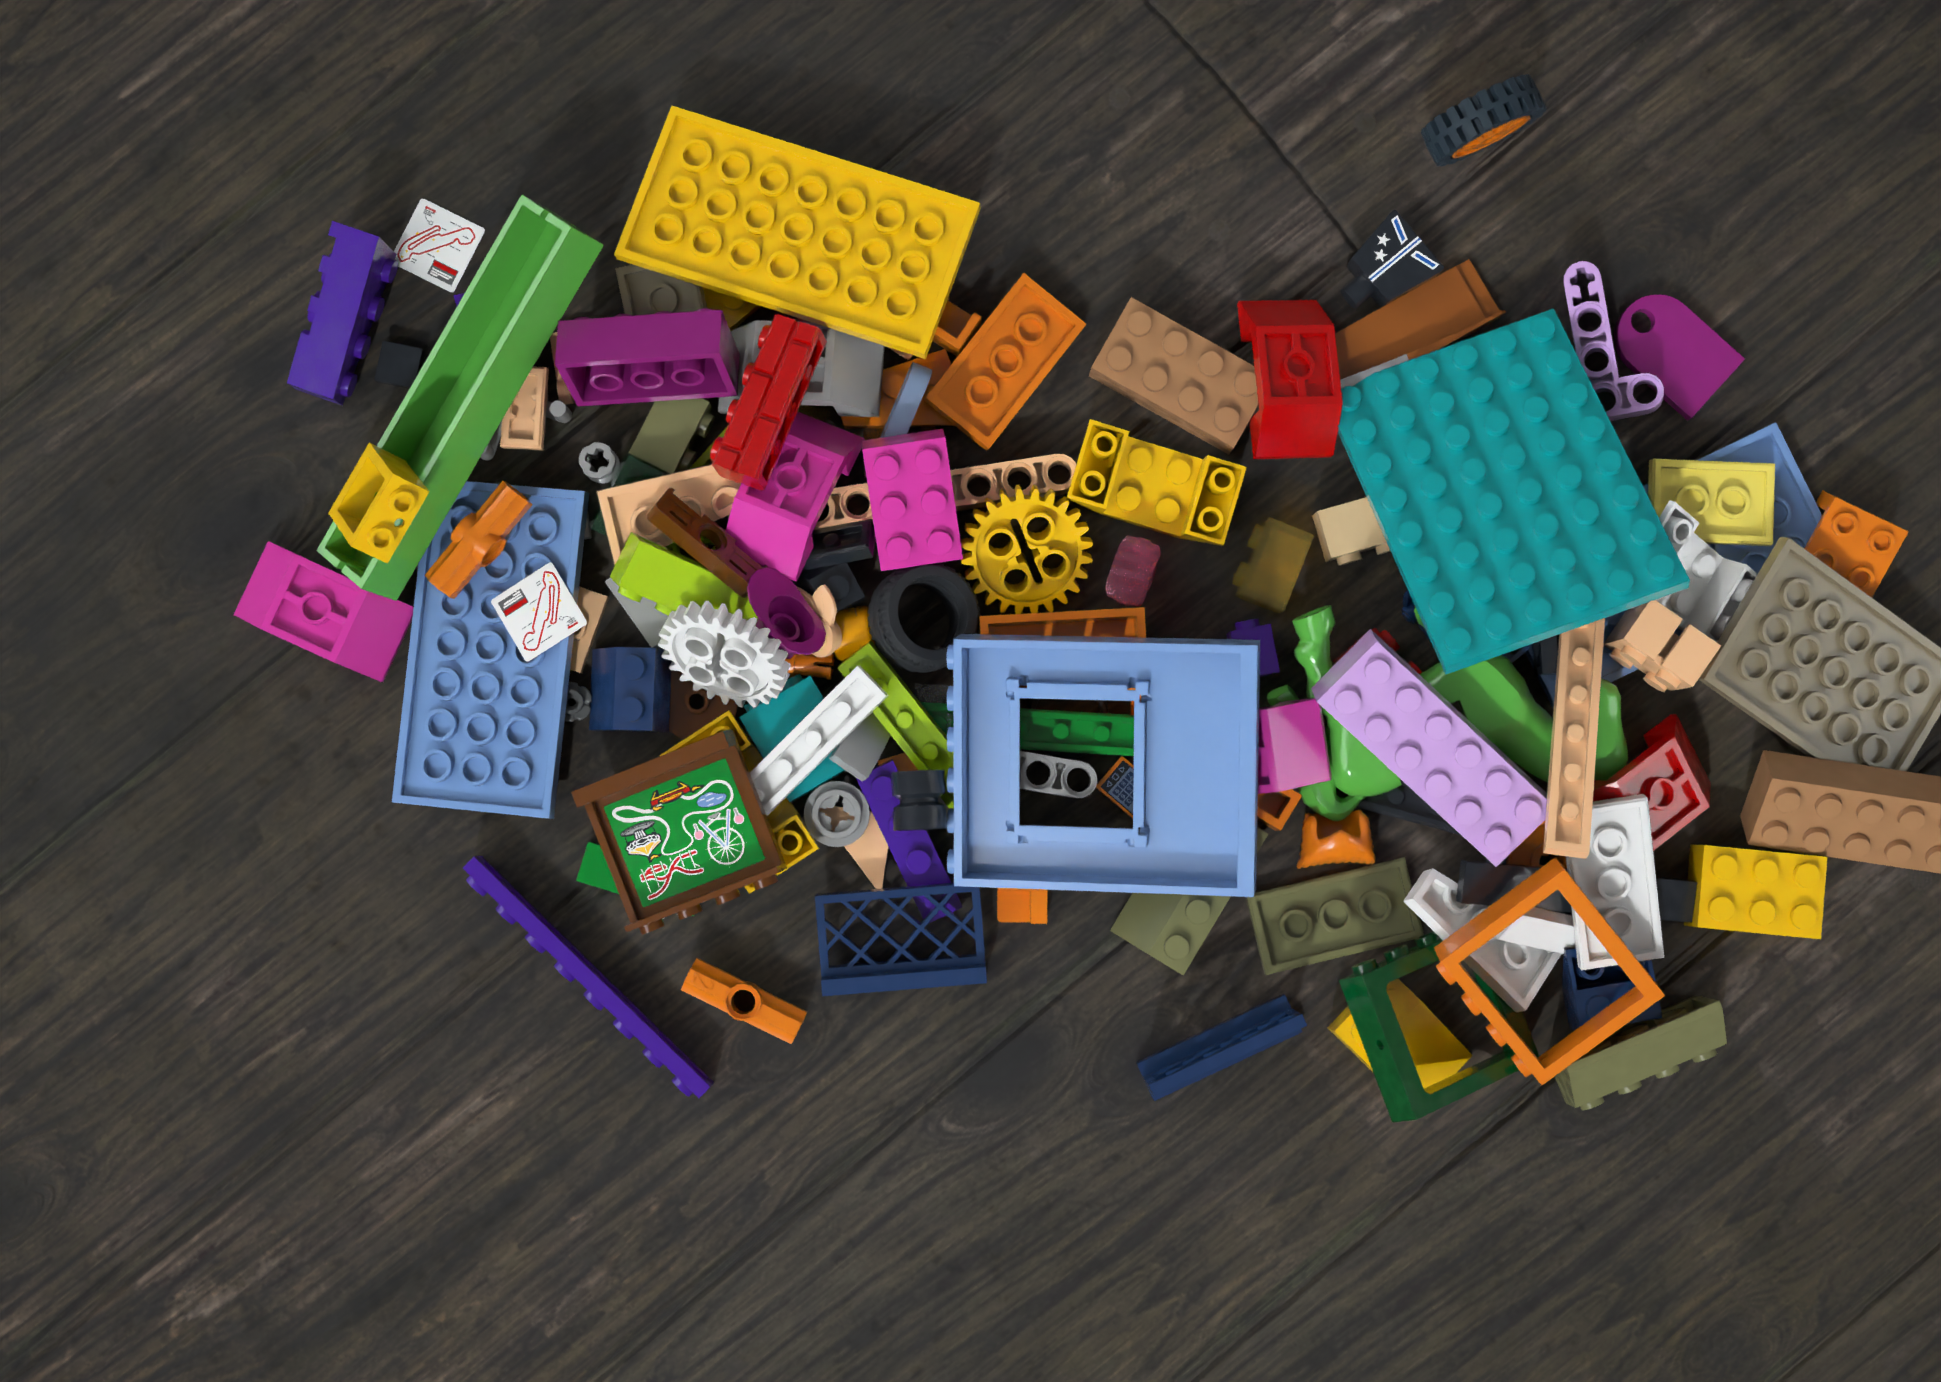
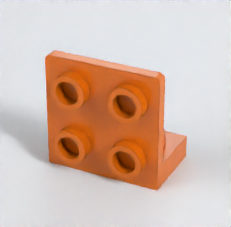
(1854, 542)

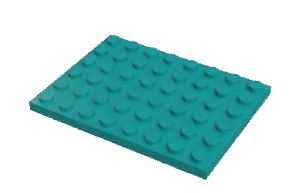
(1505, 492)

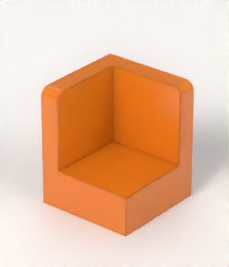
(956, 328)
(1022, 905)

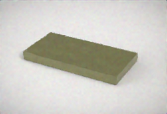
(1333, 916)

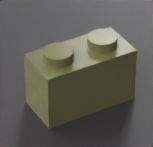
(672, 433)

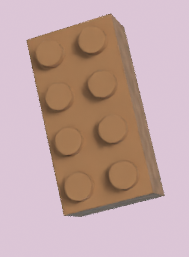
(1178, 375)

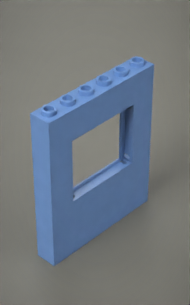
(1190, 764)

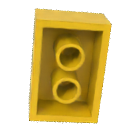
(1758, 891)

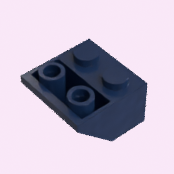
(1595, 989)

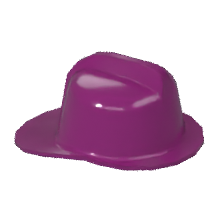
(785, 613)

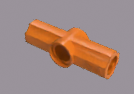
(478, 539)
(719, 988)

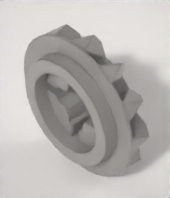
(820, 824)

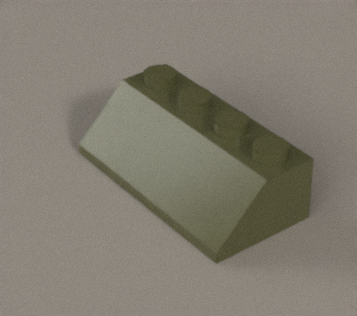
(1171, 924)
(1645, 1049)

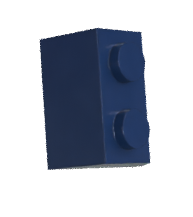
(630, 690)

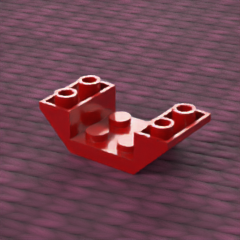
(1294, 378)
(1668, 777)

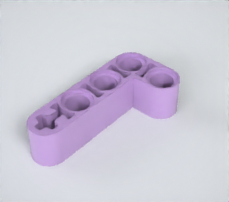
(1601, 341)

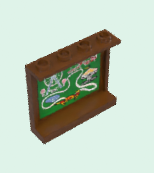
(682, 831)

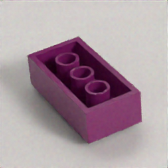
(647, 357)

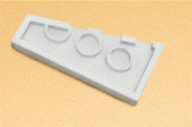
(1507, 967)

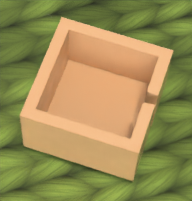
(1648, 642)

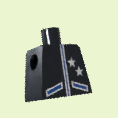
(1390, 264)

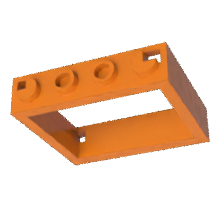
(1504, 913)

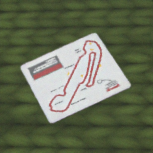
(437, 245)
(539, 612)

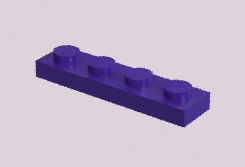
(910, 849)

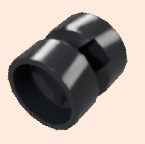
(919, 800)

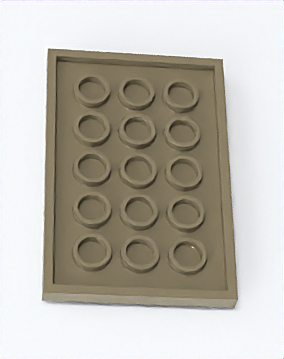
(1827, 665)

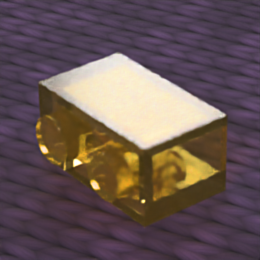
(1273, 564)

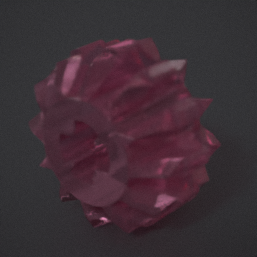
(1133, 571)

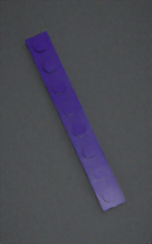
(574, 964)

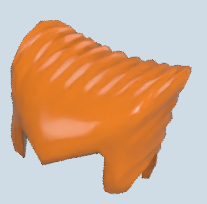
(1336, 840)

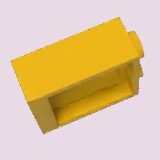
(370, 520)

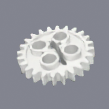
(739, 668)

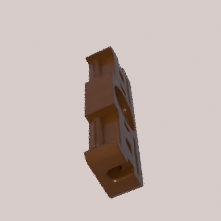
(686, 527)

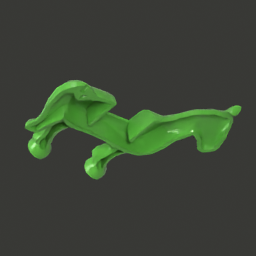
(1489, 696)

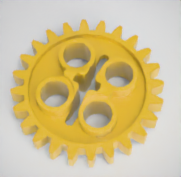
(1059, 537)

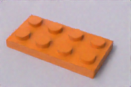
(1005, 362)

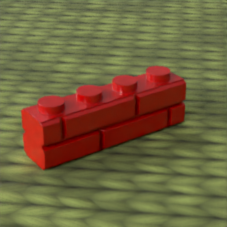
(768, 401)

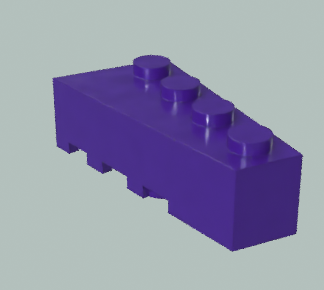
(342, 314)

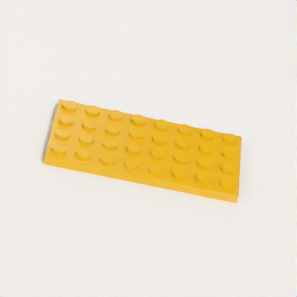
(798, 231)

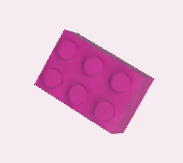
(912, 499)

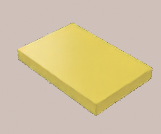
(1725, 497)

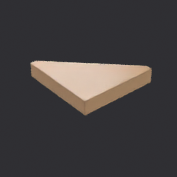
(869, 850)

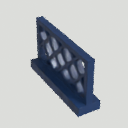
(895, 973)
(1220, 1046)

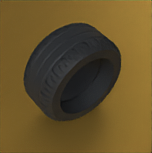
(885, 623)

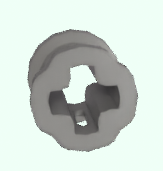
(594, 451)

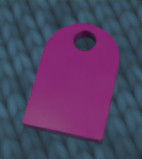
(1677, 350)

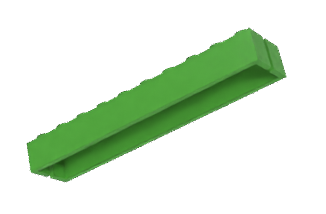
(473, 378)

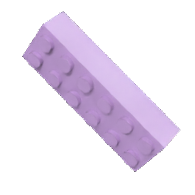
(1432, 747)

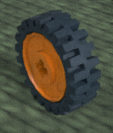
(1483, 120)

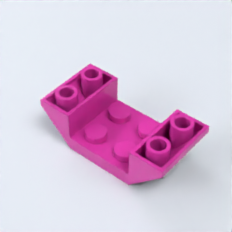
(778, 522)
(324, 612)
(1292, 746)

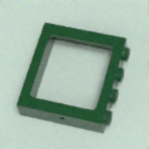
(1387, 1047)

